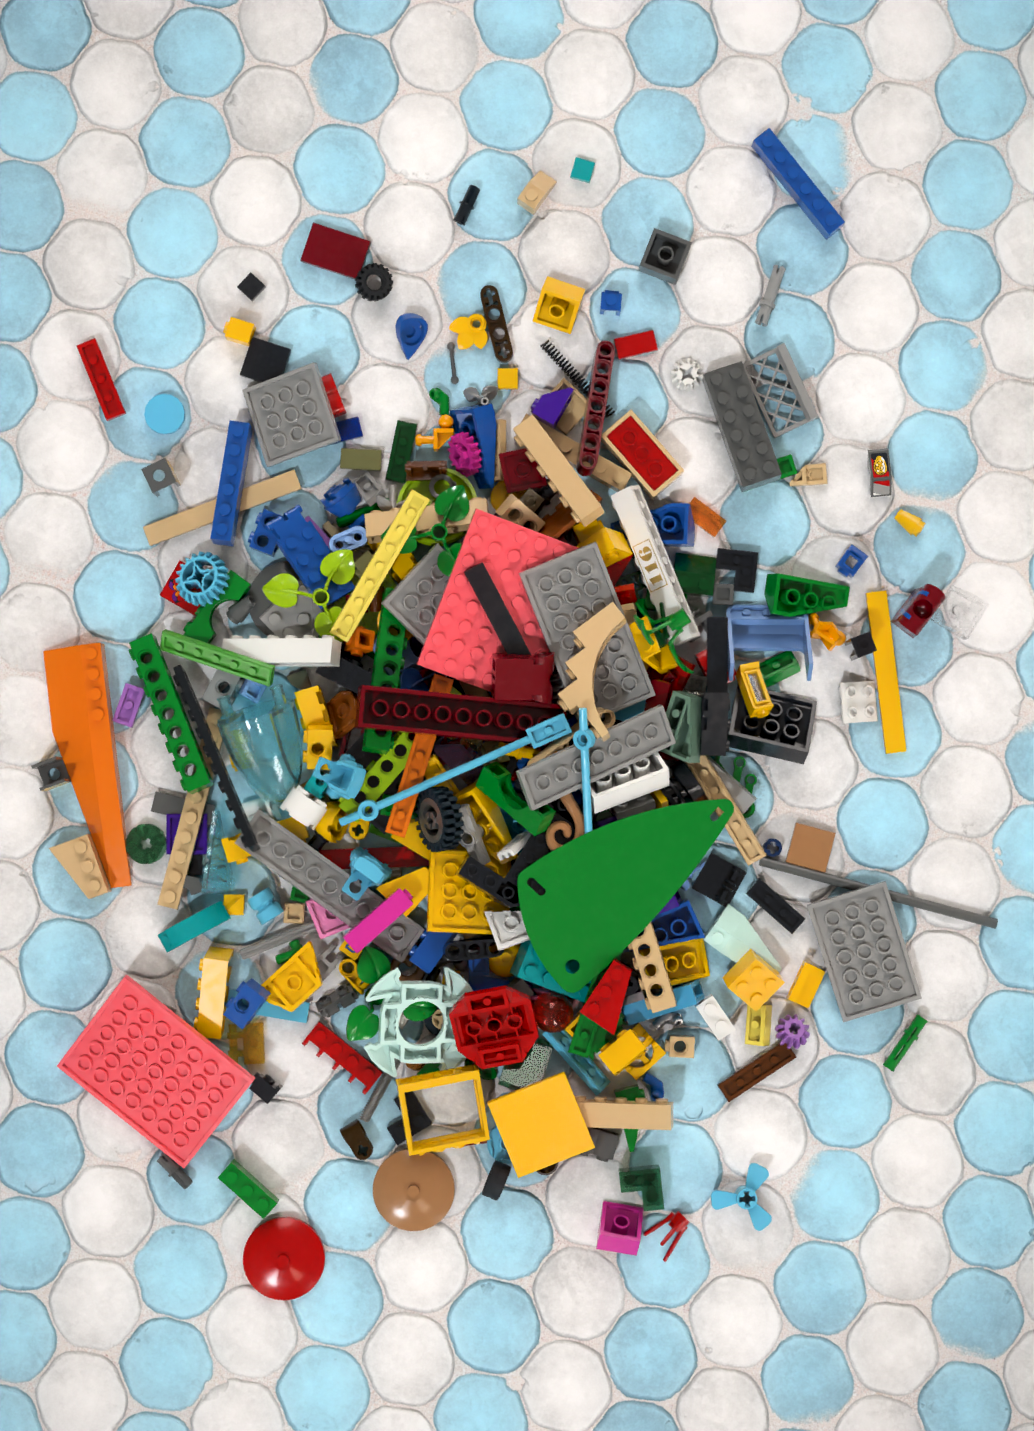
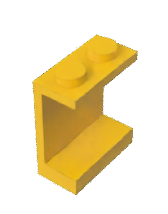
(653, 655)

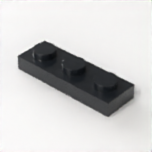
(775, 906)

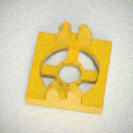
(658, 1053)

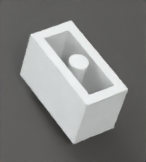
(714, 1017)

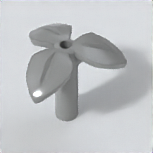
(488, 393)
(385, 504)

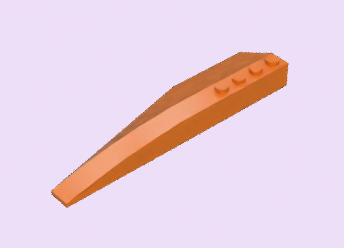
(88, 747)

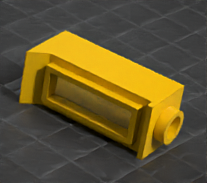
(754, 690)

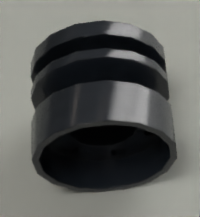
(682, 785)

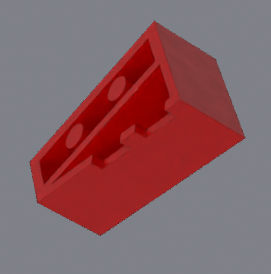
(608, 997)

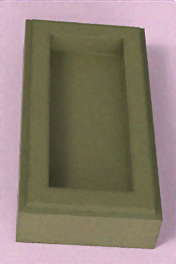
(360, 459)

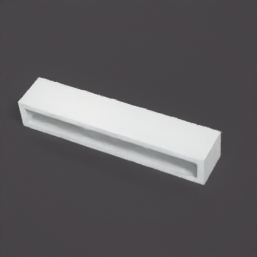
(289, 650)

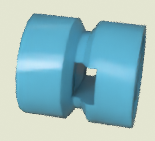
(265, 906)

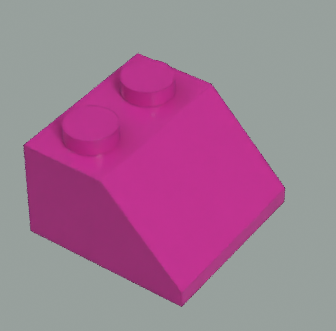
(620, 1228)

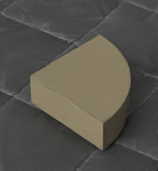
(300, 680)

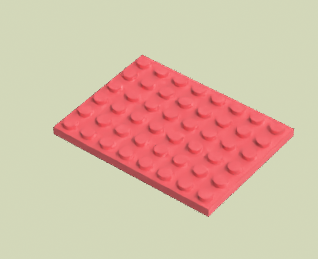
(461, 634)
(155, 1071)

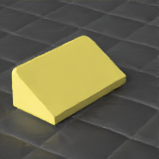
(758, 1025)

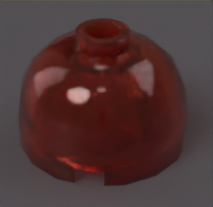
(553, 1012)

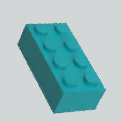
(530, 968)

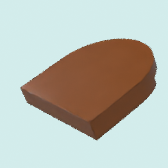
(342, 712)

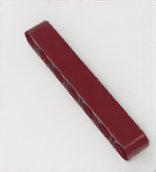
(592, 416)

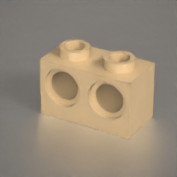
(521, 514)

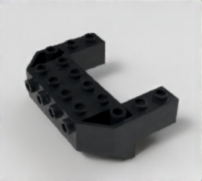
(504, 888)

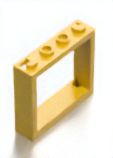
(439, 1078)

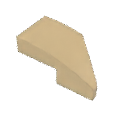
(810, 475)

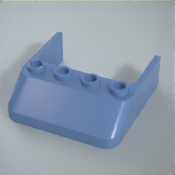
(758, 630)

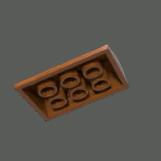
(561, 521)

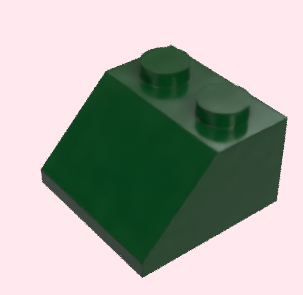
(695, 574)

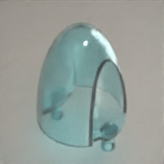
(264, 744)

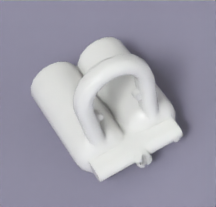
(269, 809)

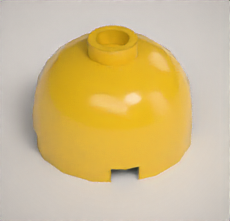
(329, 824)
(502, 964)

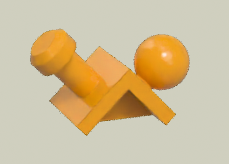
(440, 435)
(826, 632)

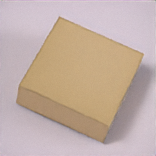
(294, 912)

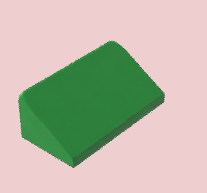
(779, 668)

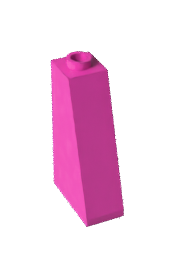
(378, 919)

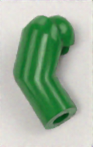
(441, 398)
(284, 957)

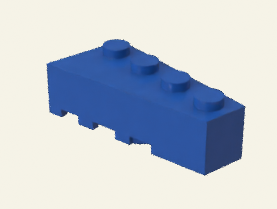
(675, 926)

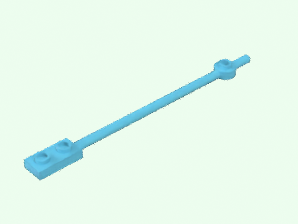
(537, 735)
(584, 745)

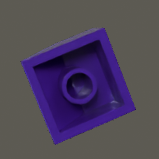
(552, 406)

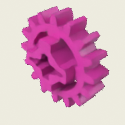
(464, 454)

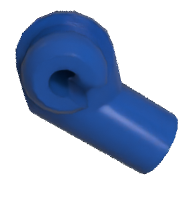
(656, 1085)

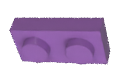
(129, 705)

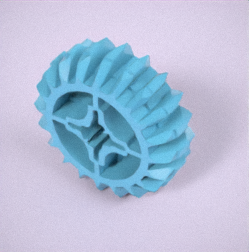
(212, 581)

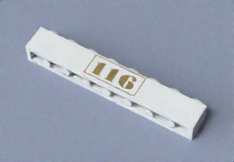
(652, 558)

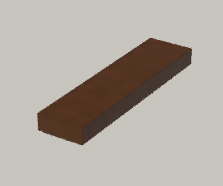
(756, 1071)

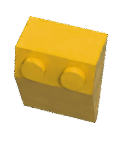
(682, 960)

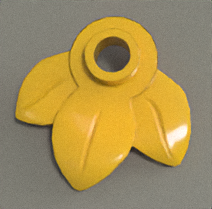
(468, 333)

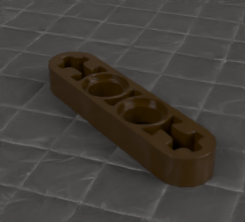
(496, 324)

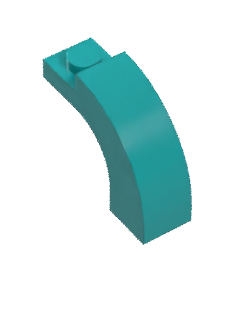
(194, 926)

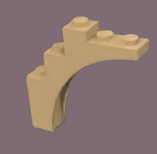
(593, 638)

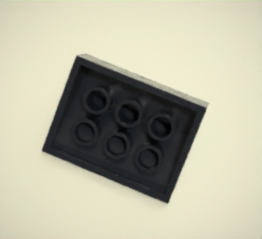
(780, 734)

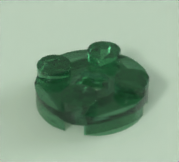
(147, 855)

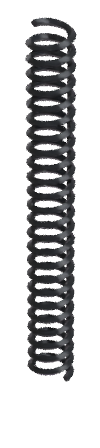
(572, 373)

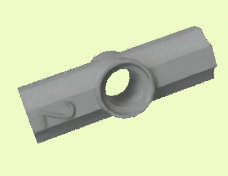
(473, 836)

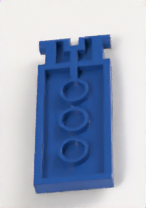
(305, 551)

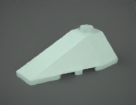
(735, 937)

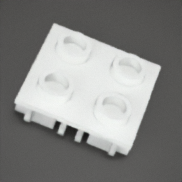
(857, 702)

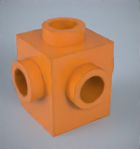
(360, 642)

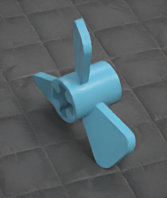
(755, 1177)

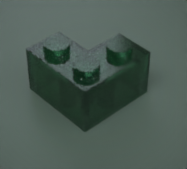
(643, 1179)

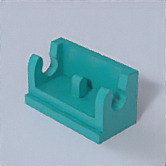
(316, 787)

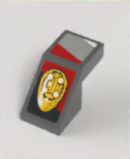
(880, 472)

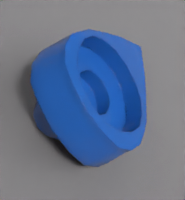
(409, 332)

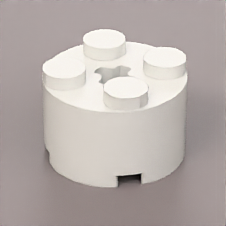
(303, 807)

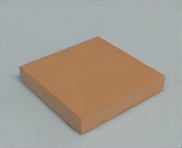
(810, 847)

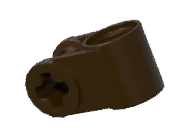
(355, 1136)

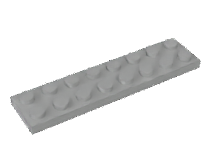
(627, 744)

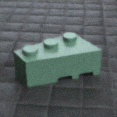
(685, 723)

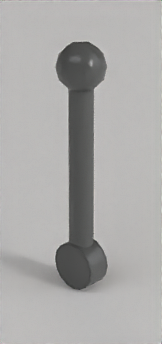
(454, 379)

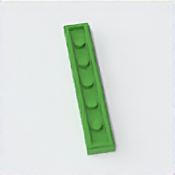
(217, 657)

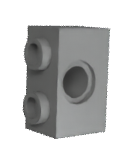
(213, 689)

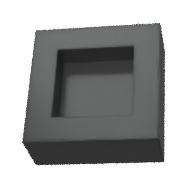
(723, 594)

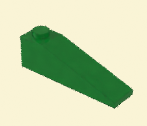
(799, 596)

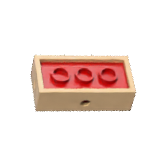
(641, 454)

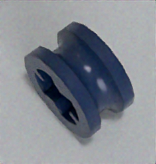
(777, 843)

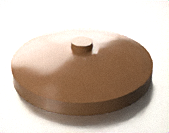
(413, 1190)

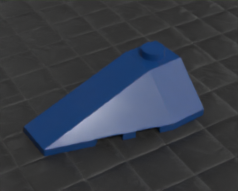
(481, 424)
(673, 523)

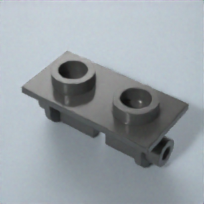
(328, 1005)

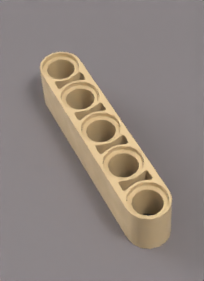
(563, 742)

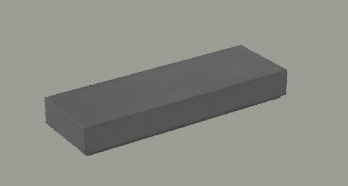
(171, 804)

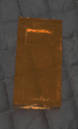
(706, 518)

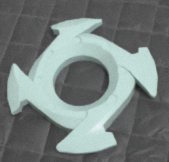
(399, 996)

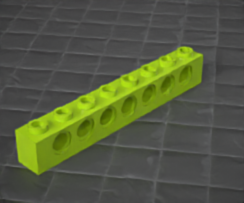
(386, 778)

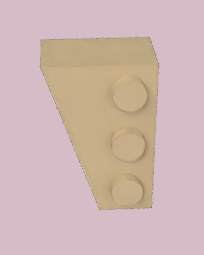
(83, 865)

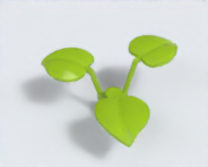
(284, 586)

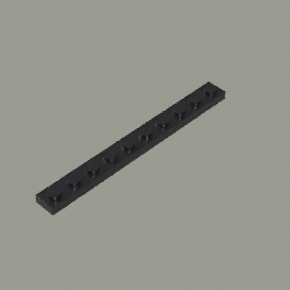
(218, 766)

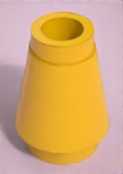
(910, 522)

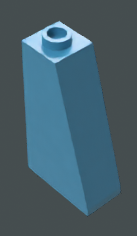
(686, 995)

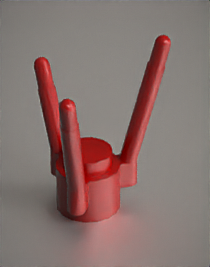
(678, 1224)

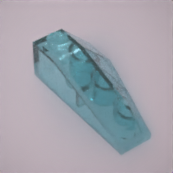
(218, 873)

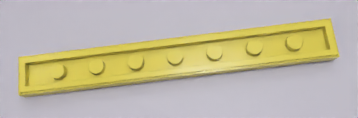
(379, 565)

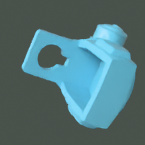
(344, 778)
(366, 869)

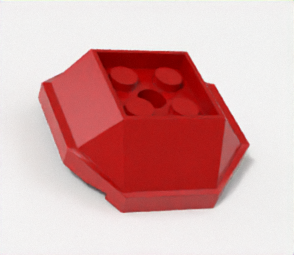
(489, 1042)

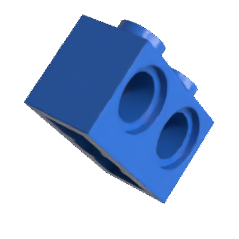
(261, 531)

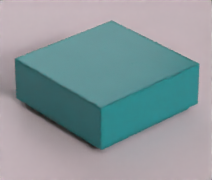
(582, 170)

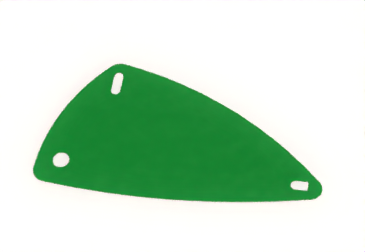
(612, 885)

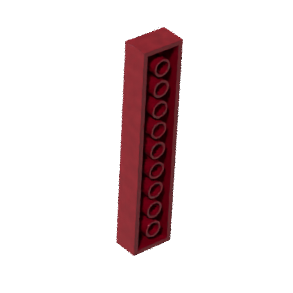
(448, 714)

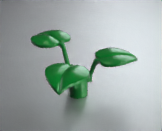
(452, 505)
(675, 621)
(361, 1021)

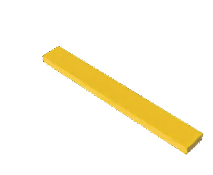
(886, 672)

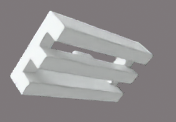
(514, 845)

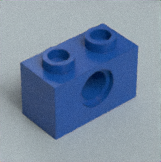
(255, 996)

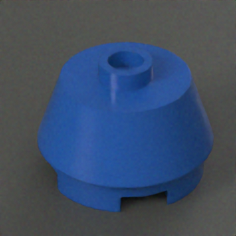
(342, 498)

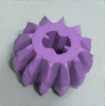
(788, 1037)

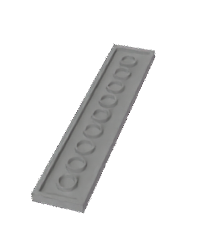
(323, 883)

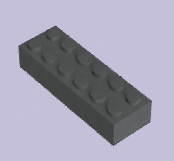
(741, 426)

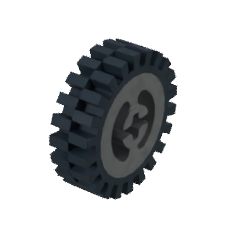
(439, 819)

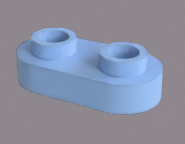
(347, 539)

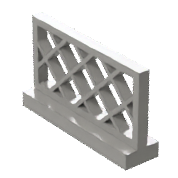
(796, 384)

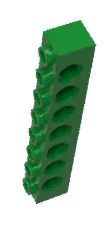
(139, 649)
(372, 741)

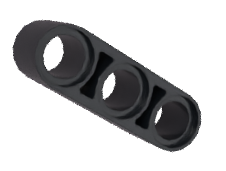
(463, 946)

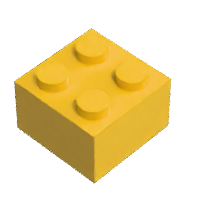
(753, 980)

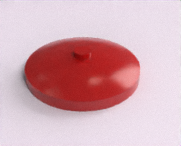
(284, 1258)

